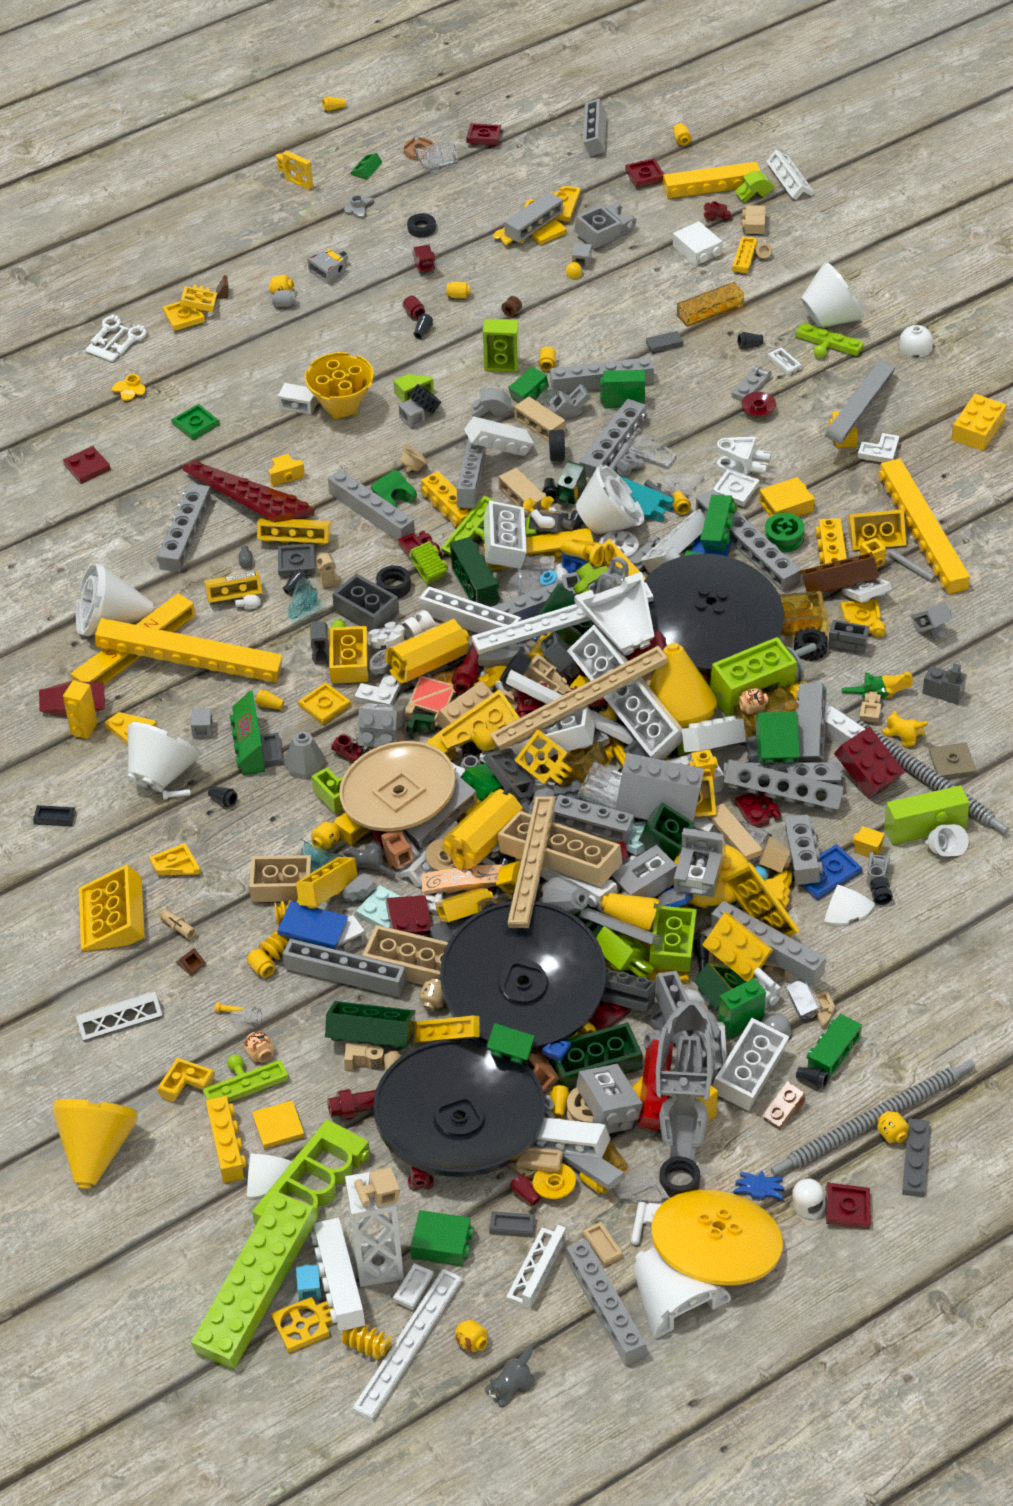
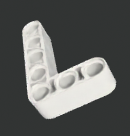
(675, 541)

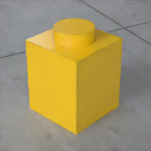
(868, 841)

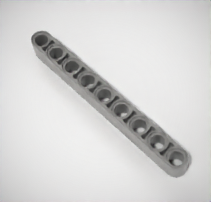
(860, 402)

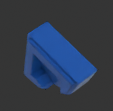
(557, 1050)

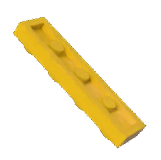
(446, 1028)

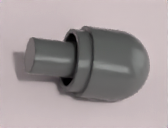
(245, 557)

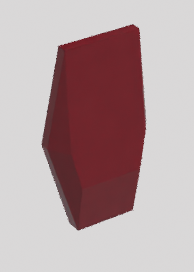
(52, 700)

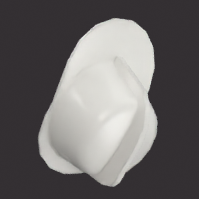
(948, 840)

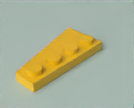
(490, 712)

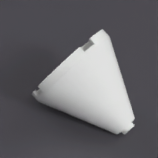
(108, 598)

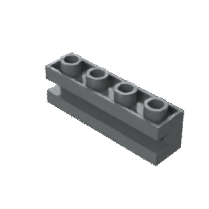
(629, 991)

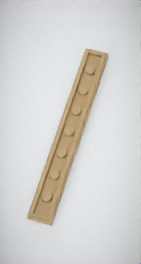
(531, 862)

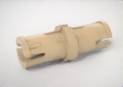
(186, 930)

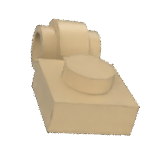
(871, 707)

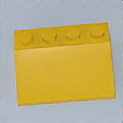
(758, 899)
(111, 910)

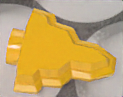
(780, 886)

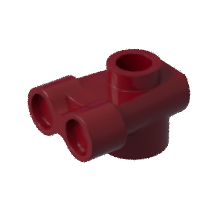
(716, 209)
(344, 747)
(420, 1179)

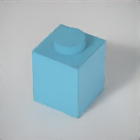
(308, 1282)

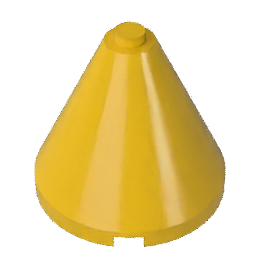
(683, 688)
(91, 1135)

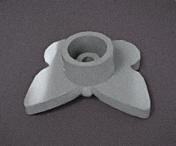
(357, 206)

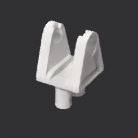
(742, 456)

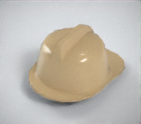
(411, 459)

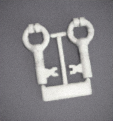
(103, 353)

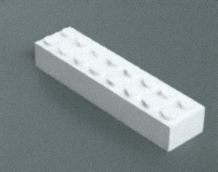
(634, 702)

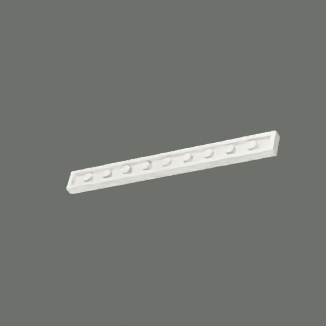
(533, 627)

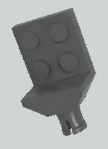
(511, 776)

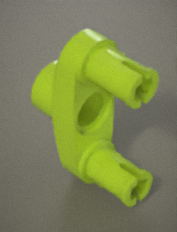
(588, 576)

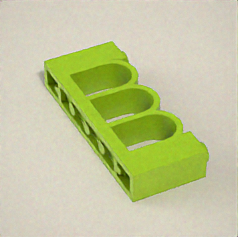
(332, 1139)

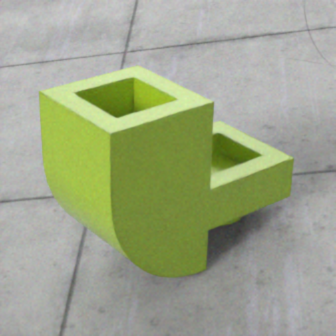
(755, 182)

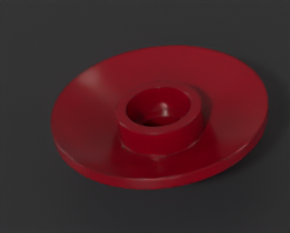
(758, 404)

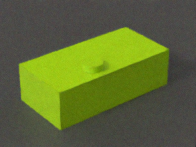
(920, 814)

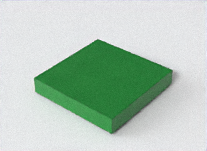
(195, 422)

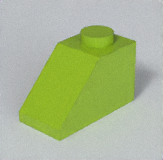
(406, 383)

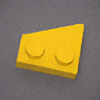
(119, 724)
(175, 862)

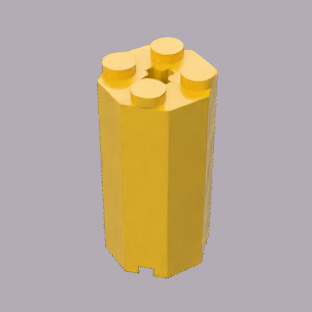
(427, 651)
(479, 830)

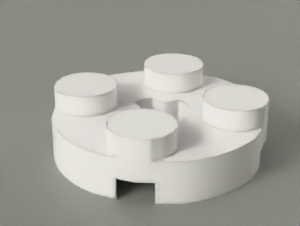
(388, 635)

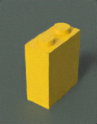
(787, 497)
(461, 904)

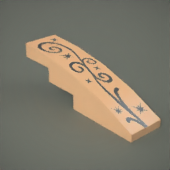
(460, 879)

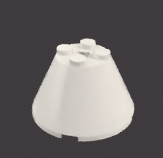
(155, 757)

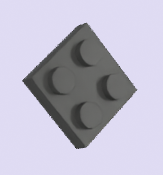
(294, 558)

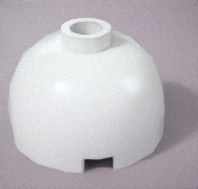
(916, 341)

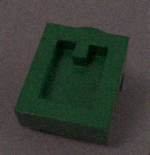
(421, 723)

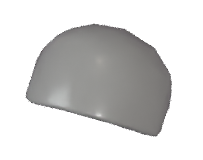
(778, 1022)

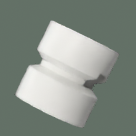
(421, 622)

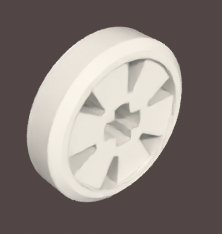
(623, 540)

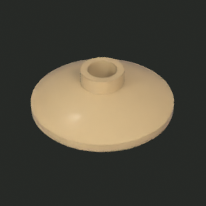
(435, 856)

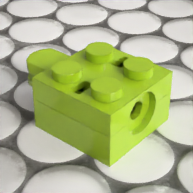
(624, 952)

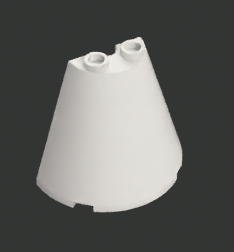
(621, 613)
(671, 1293)

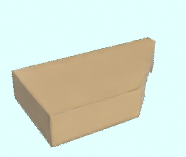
(827, 1011)

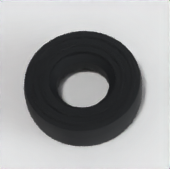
(421, 231)

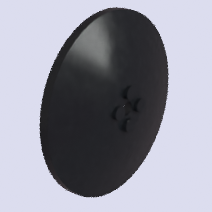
(743, 614)
(553, 954)
(450, 1079)

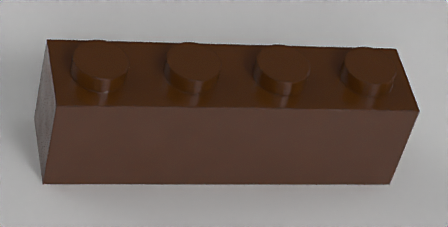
(840, 573)

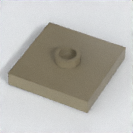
(952, 760)

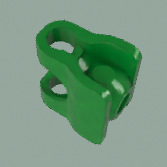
(394, 487)

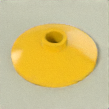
(563, 1181)

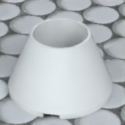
(829, 299)
(608, 503)

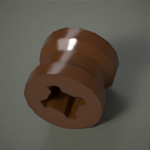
(511, 306)

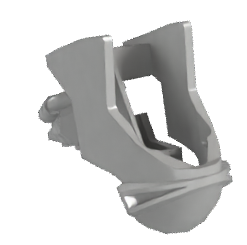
(683, 1116)

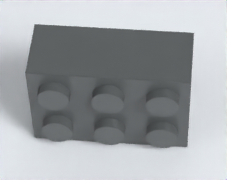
(365, 602)

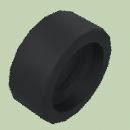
(397, 572)
(518, 664)
(679, 1163)

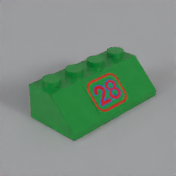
(247, 736)

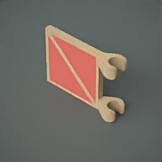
(429, 696)

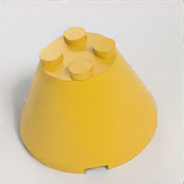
(339, 382)

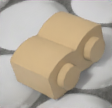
(753, 219)

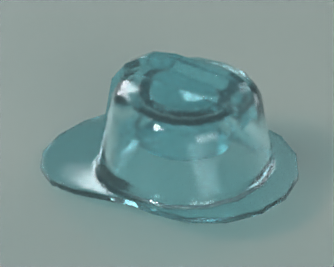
(303, 598)
(318, 856)

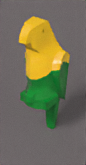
(884, 685)

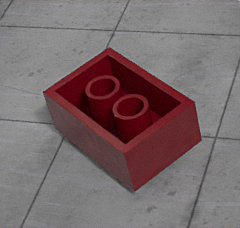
(869, 762)

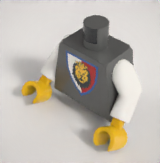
(548, 518)

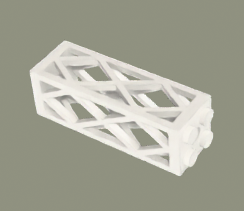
(376, 1248)

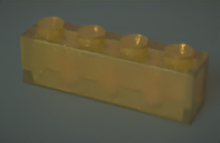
(710, 304)

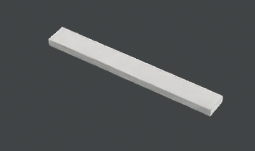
(547, 695)
(407, 1345)

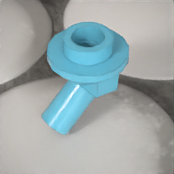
(548, 577)

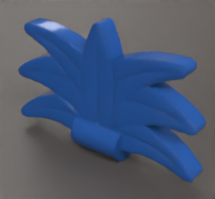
(759, 1186)

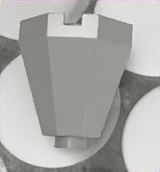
(304, 756)
(564, 895)

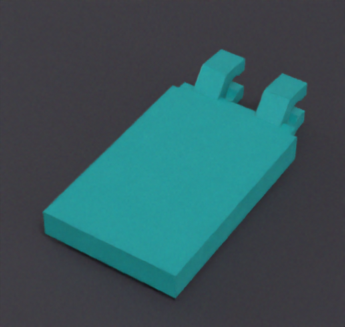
(652, 502)

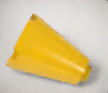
(630, 909)

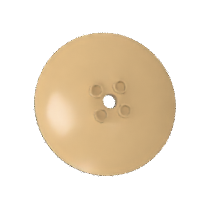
(405, 766)

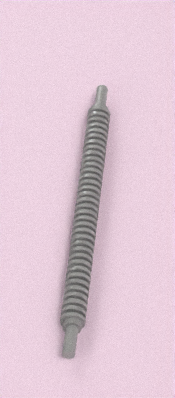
(934, 779)
(870, 1118)

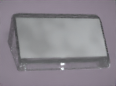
(803, 999)

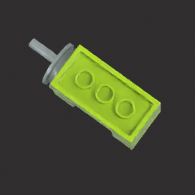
(758, 667)

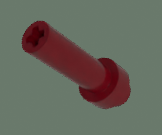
(466, 674)
(347, 1104)

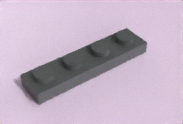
(916, 1158)

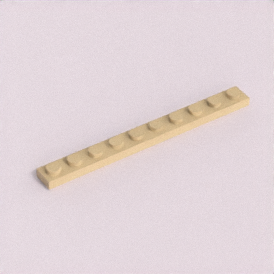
(579, 698)

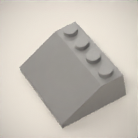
(651, 781)

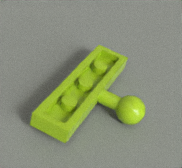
(828, 339)
(470, 526)
(248, 1082)

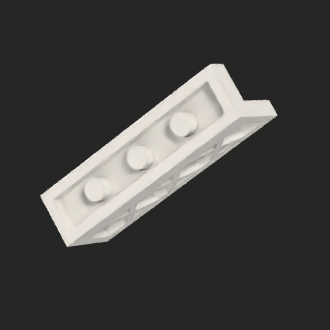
(789, 175)
(420, 866)
(117, 1007)
(540, 1269)

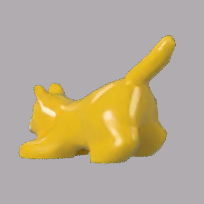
(905, 728)

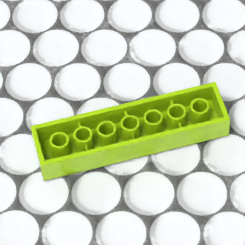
(254, 1280)

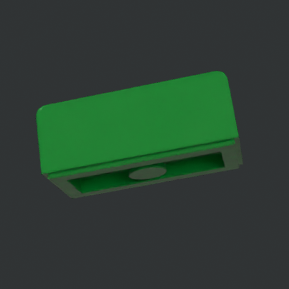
(367, 166)

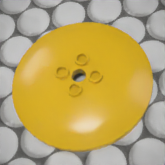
(690, 1238)

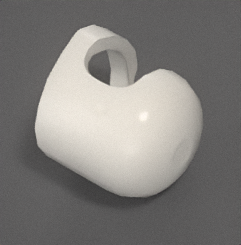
(808, 1194)

